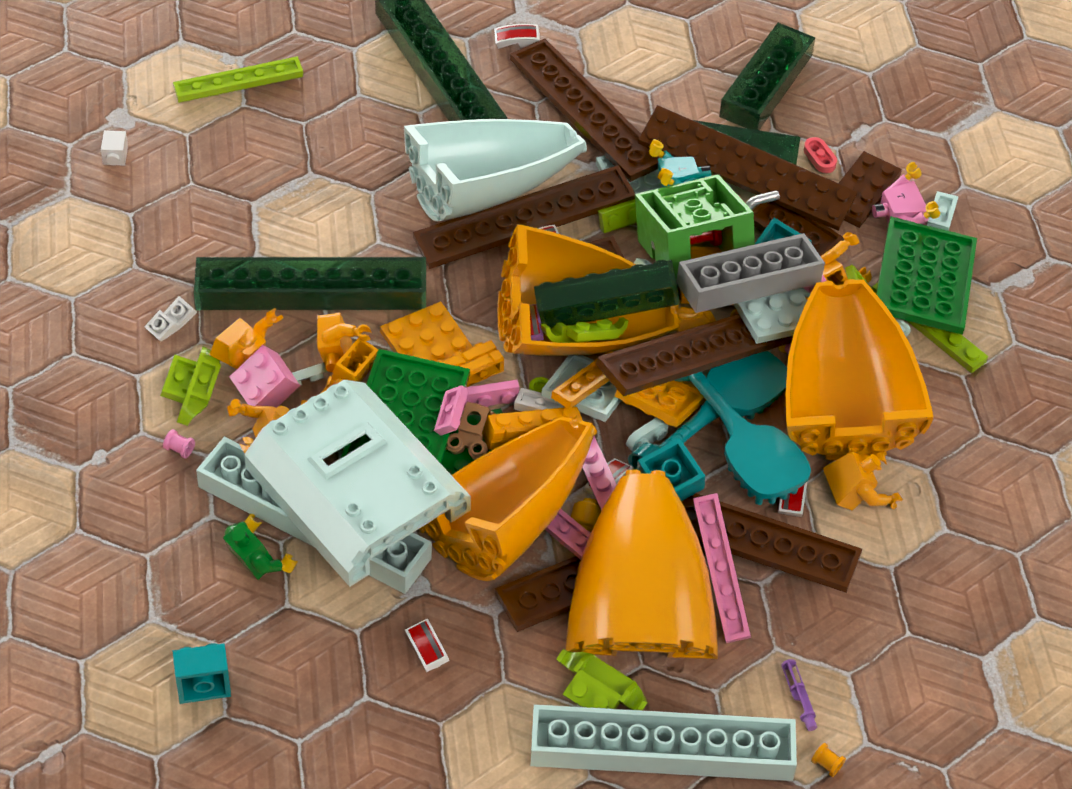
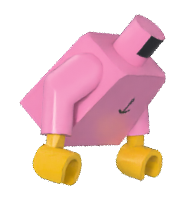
(905, 201)

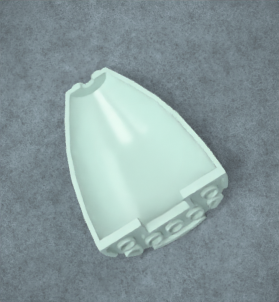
(484, 161)

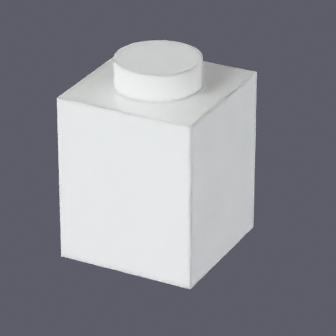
(114, 148)

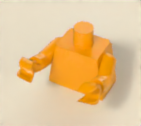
(833, 269)
(335, 338)
(241, 340)
(355, 362)
(263, 413)
(853, 481)

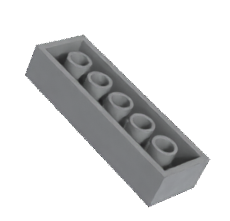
(749, 272)

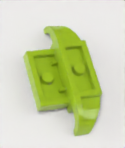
(585, 332)
(191, 383)
(599, 683)

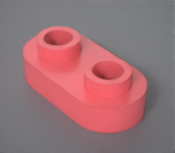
(820, 155)

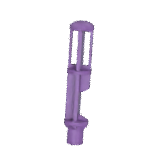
(799, 693)

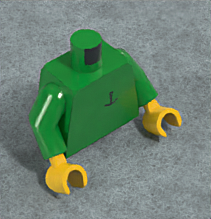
(252, 552)

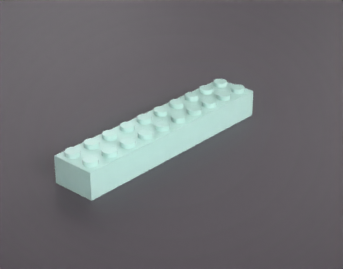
(226, 477)
(663, 742)

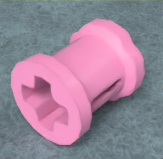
(179, 443)

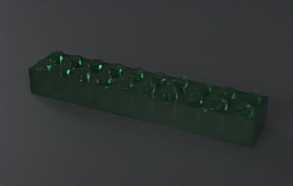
(437, 60)
(310, 283)

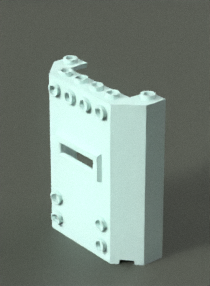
(364, 497)

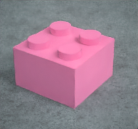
(264, 379)

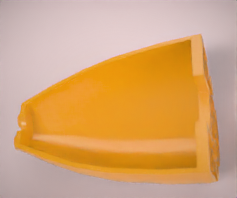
(550, 257)
(852, 376)
(512, 497)
(643, 577)

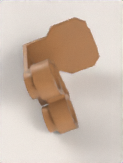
(468, 434)

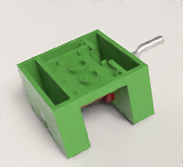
(693, 214)

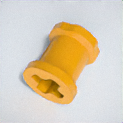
(828, 759)

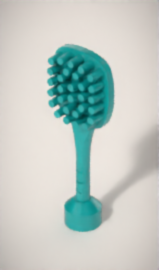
(745, 385)
(756, 454)

